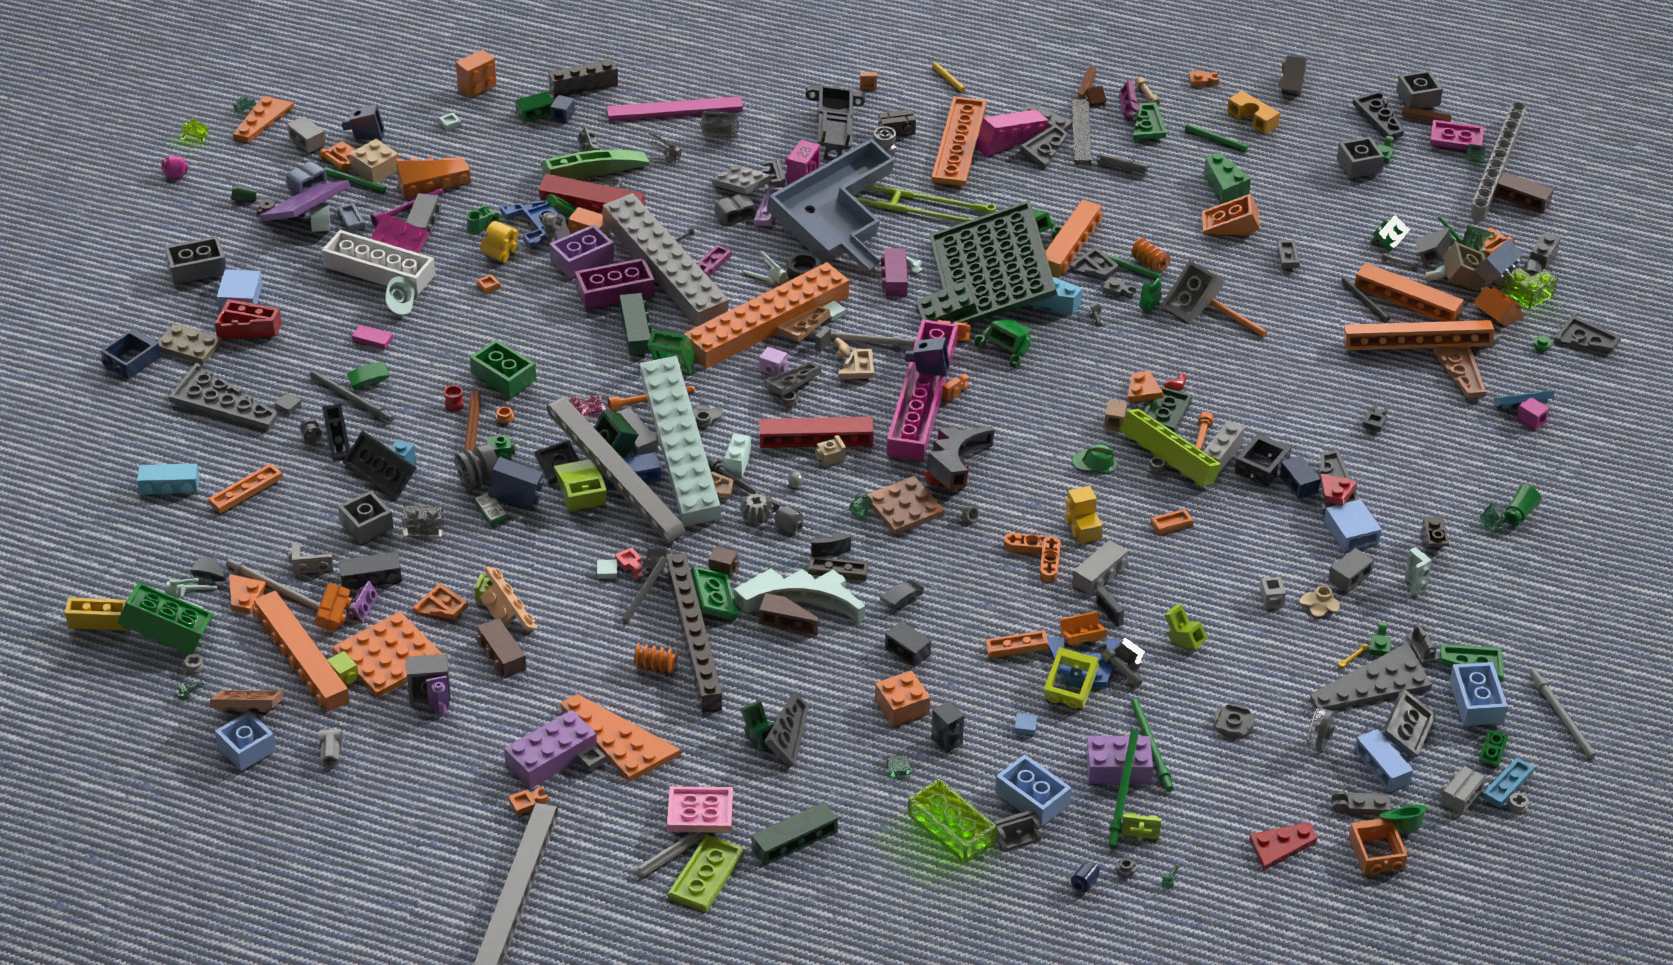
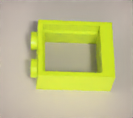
(1078, 661)

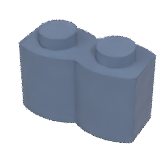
(306, 176)

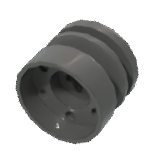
(476, 466)

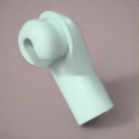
(1437, 274)

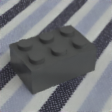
(195, 260)

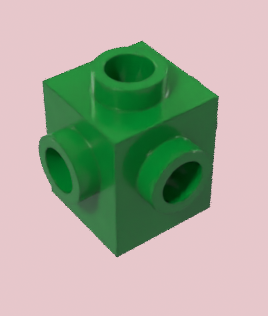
(502, 446)

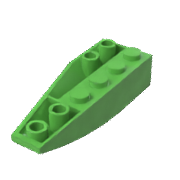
(593, 163)

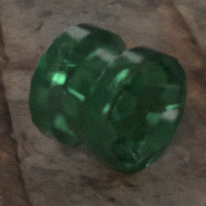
(860, 505)

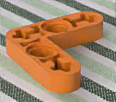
(1042, 547)

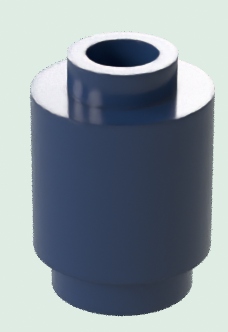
(1085, 877)

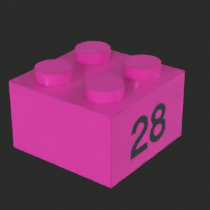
(802, 160)

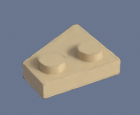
(858, 365)

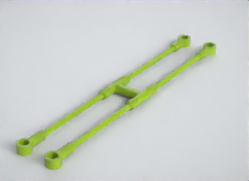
(989, 208)

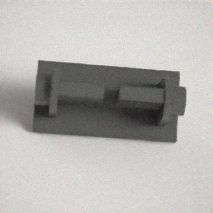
(587, 140)
(1422, 644)

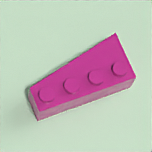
(1009, 130)

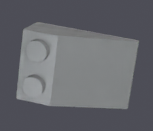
(1192, 292)

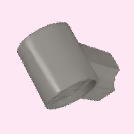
(330, 746)

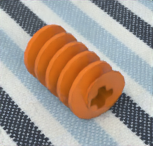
(1150, 255)
(655, 659)

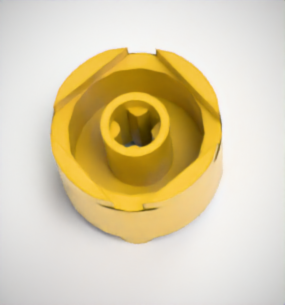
(499, 241)

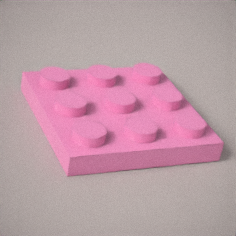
(700, 809)

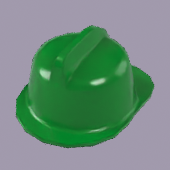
(1096, 458)
(1407, 818)

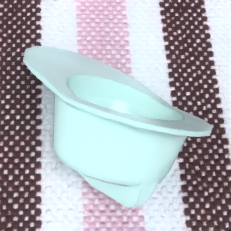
(399, 295)

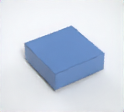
(1025, 724)

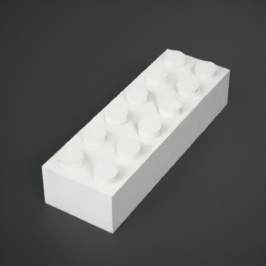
(377, 260)

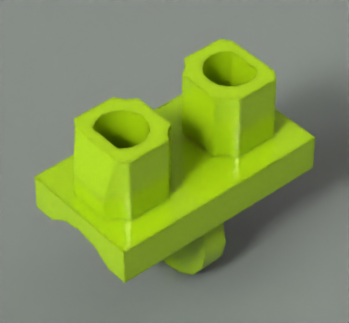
(1141, 826)

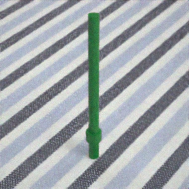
(1162, 771)
(1116, 824)

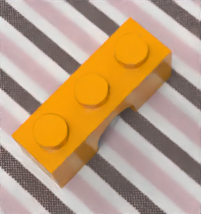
(1264, 117)

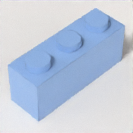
(1383, 760)

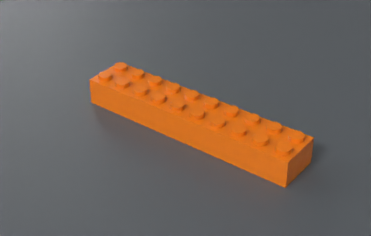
(760, 316)

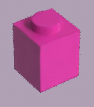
(1533, 413)

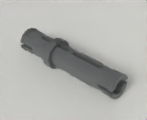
(1129, 165)

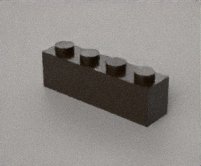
(583, 78)

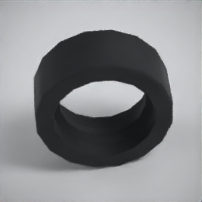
(801, 259)

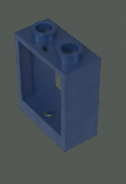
(132, 339)

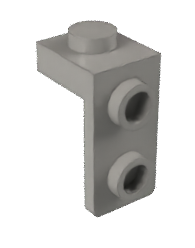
(309, 564)

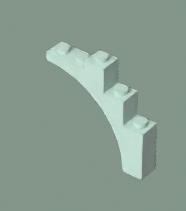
(800, 587)

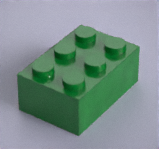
(503, 368)

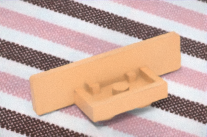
(503, 603)

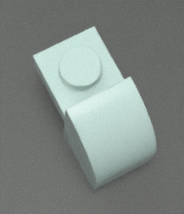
(320, 217)

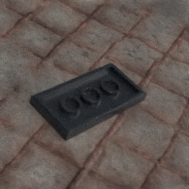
(379, 465)

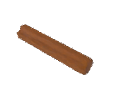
(1087, 82)
(1425, 115)

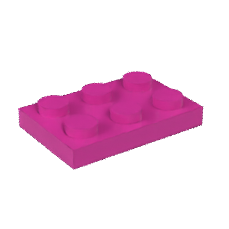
(1455, 135)
(400, 234)

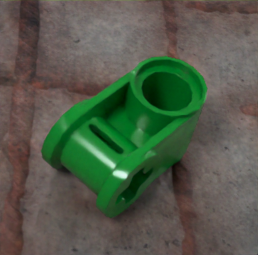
(480, 219)

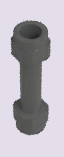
(1134, 679)

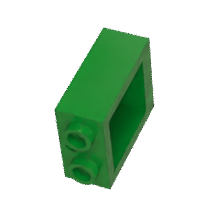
(669, 344)

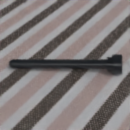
(716, 466)

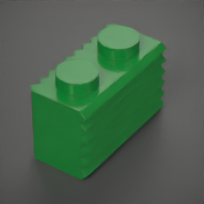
(534, 106)

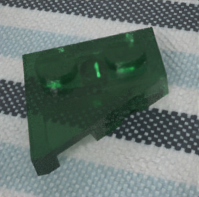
(1475, 237)

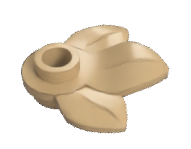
(1320, 601)

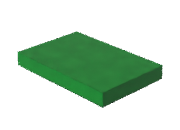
(714, 593)

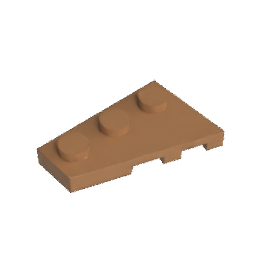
(804, 323)

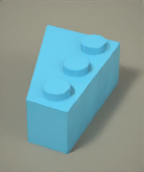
(1066, 301)

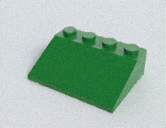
(164, 618)

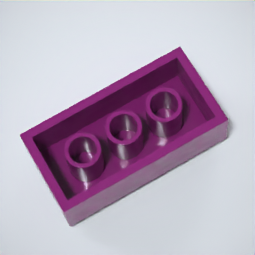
(606, 283)

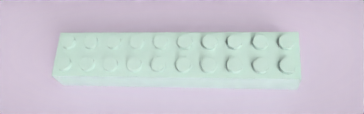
(680, 441)

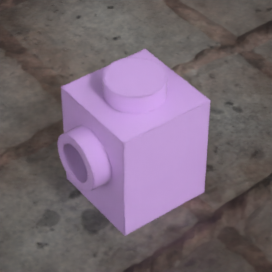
(773, 362)

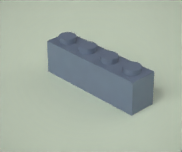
(1499, 262)

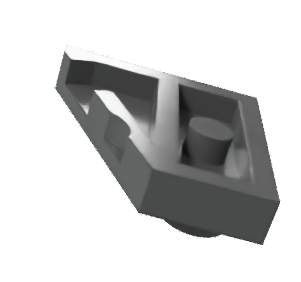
(1095, 264)

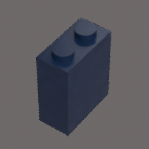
(516, 484)

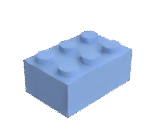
(1478, 694)
(1031, 787)

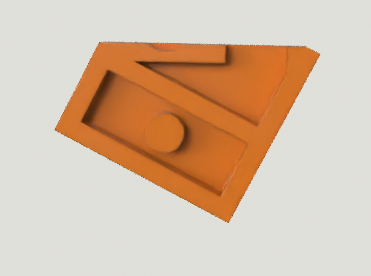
(441, 603)

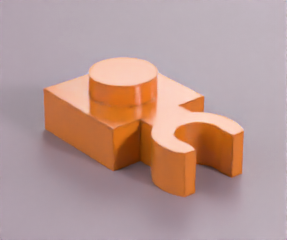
(1200, 78)
(953, 388)
(525, 801)

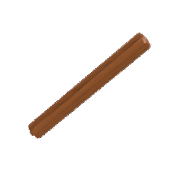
(472, 421)

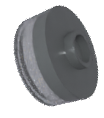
(1320, 729)

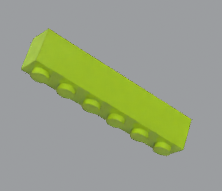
(1170, 447)

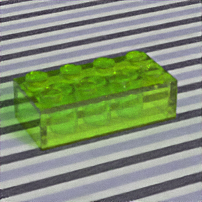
(952, 820)

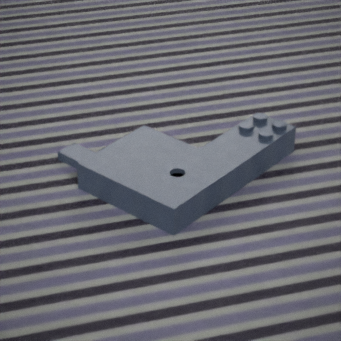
(839, 218)

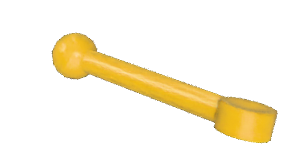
(1342, 663)

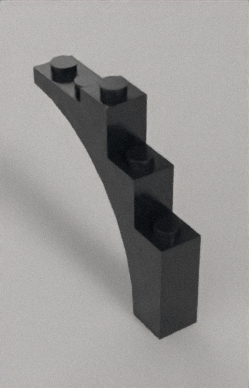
(950, 447)

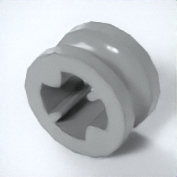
(194, 664)
(1518, 808)

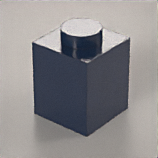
(562, 109)

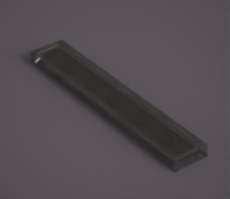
(1081, 132)

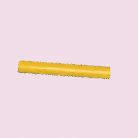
(948, 77)

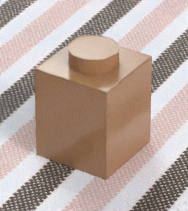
(1115, 414)

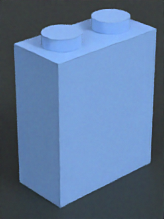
(239, 286)
(1352, 525)

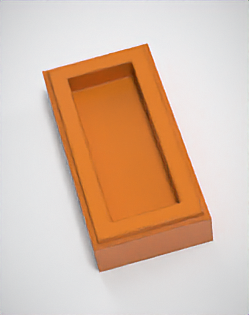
(1171, 522)

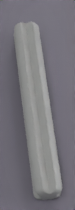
(669, 853)

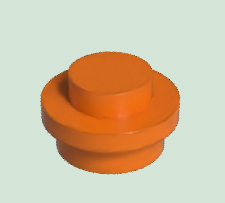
(504, 415)

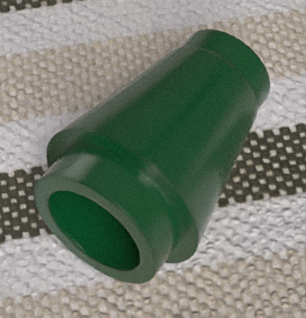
(243, 194)

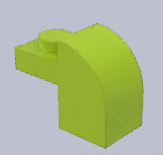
(1182, 632)

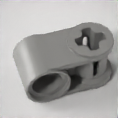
(557, 228)

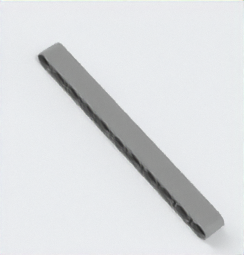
(1498, 161)
(615, 469)
(517, 885)

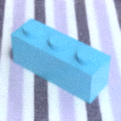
(168, 479)

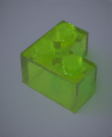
(1530, 289)

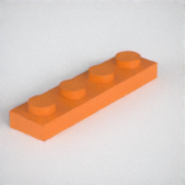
(245, 488)

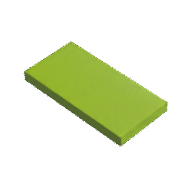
(706, 873)

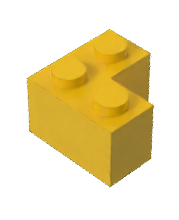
(1082, 515)

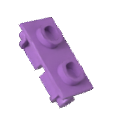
(363, 602)
(438, 694)

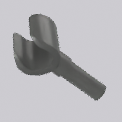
(1095, 308)

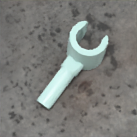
(914, 265)

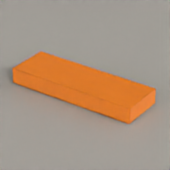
(1017, 644)

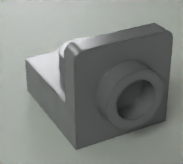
(653, 557)
(1129, 654)

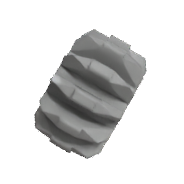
(756, 507)

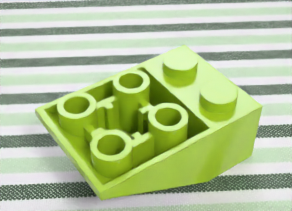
(581, 485)

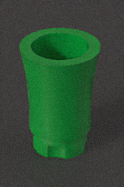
(1522, 504)

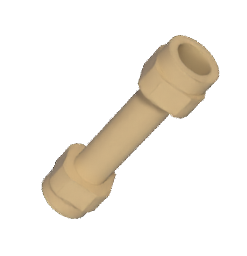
(1141, 84)

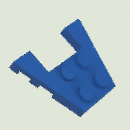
(534, 215)
(1075, 677)

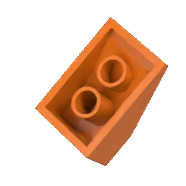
(1232, 217)

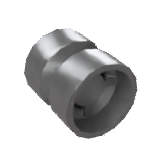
(886, 139)

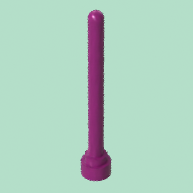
(376, 217)

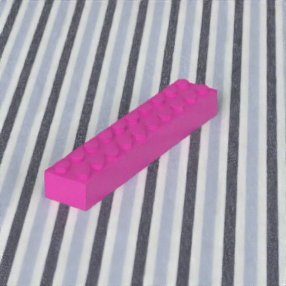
(919, 399)

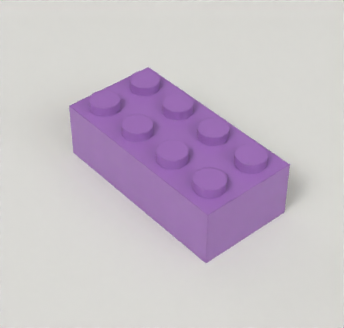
(549, 749)

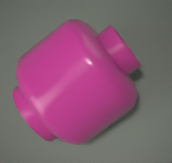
(174, 166)

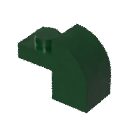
(756, 724)

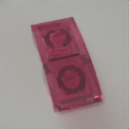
(589, 405)

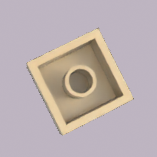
(374, 161)

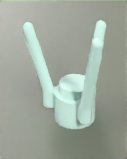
(776, 273)
(177, 588)

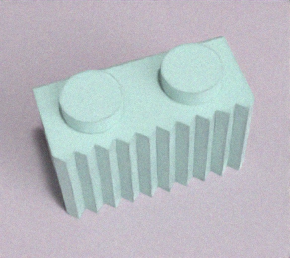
(738, 454)

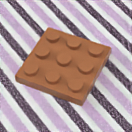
(905, 505)
(246, 699)

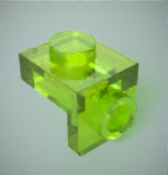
(195, 129)

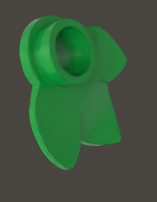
(1150, 295)

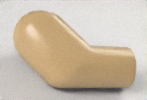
(843, 348)

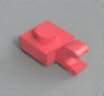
(630, 560)

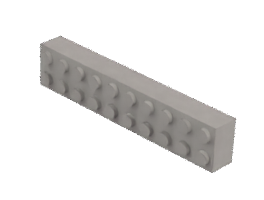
(666, 259)

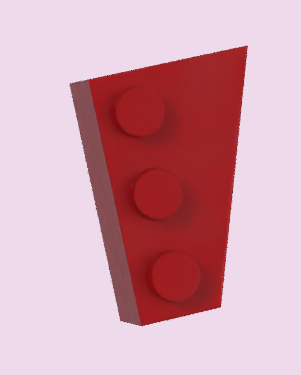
(247, 321)

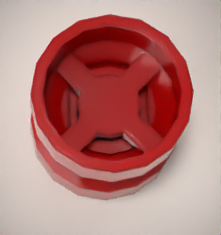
(453, 398)

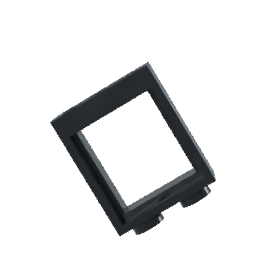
(1265, 447)

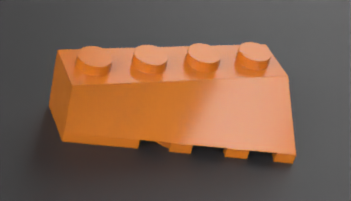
(430, 174)

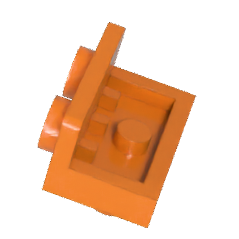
(1082, 629)

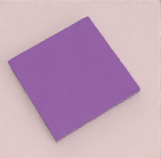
(304, 200)

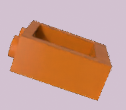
(1383, 829)

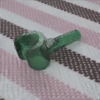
(184, 690)
(1168, 880)

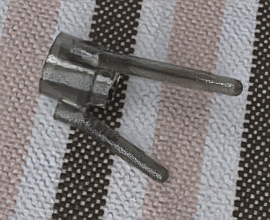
(671, 151)

